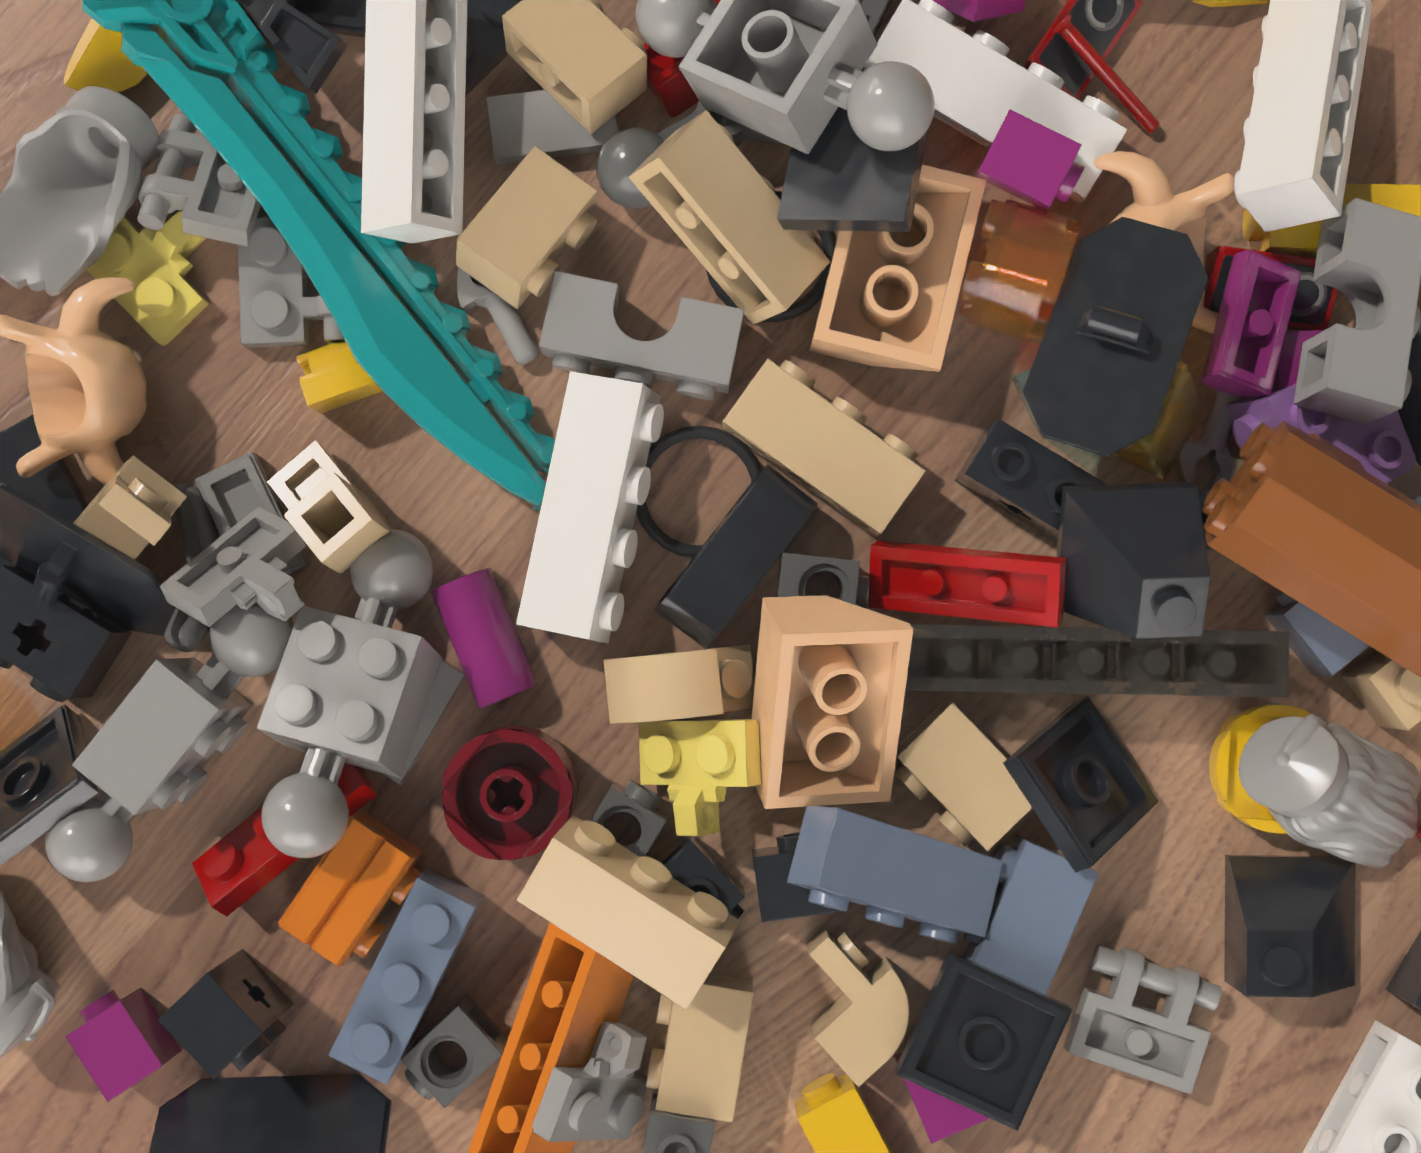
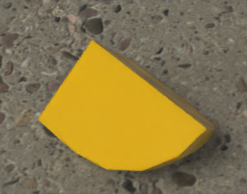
(101, 62)
(333, 378)

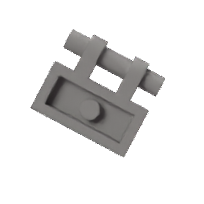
(213, 204)
(275, 293)
(1137, 1038)

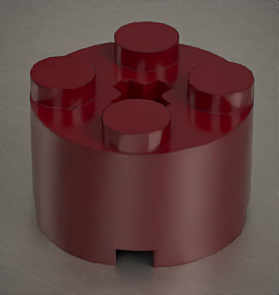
(473, 792)

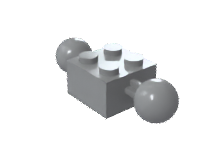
(790, 68)
(348, 695)
(163, 739)

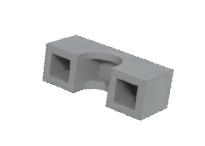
(1376, 264)
(584, 333)

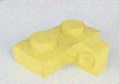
(157, 265)
(698, 765)

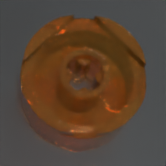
(1022, 269)

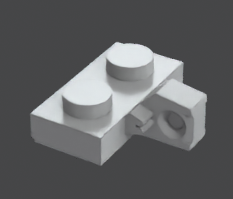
(240, 570)
(600, 1098)

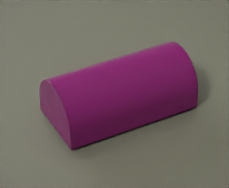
(1251, 326)
(484, 637)

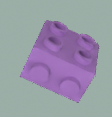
(1379, 445)

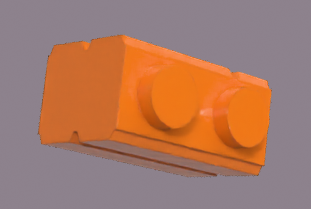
(351, 889)

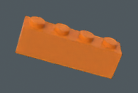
(554, 1027)

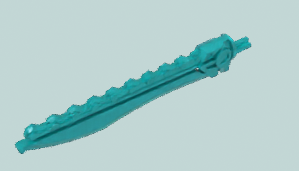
(213, 46)

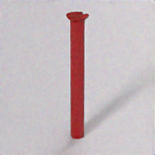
(1106, 74)

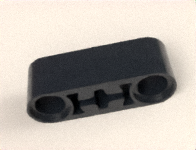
(736, 556)

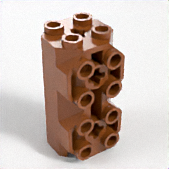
(1324, 536)

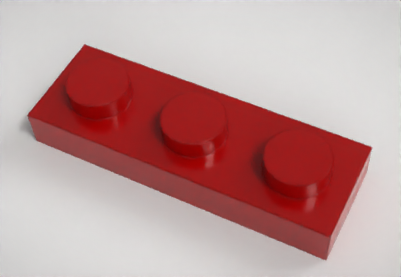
(967, 583)
(248, 861)

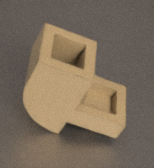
(328, 508)
(132, 509)
(679, 684)
(870, 1017)

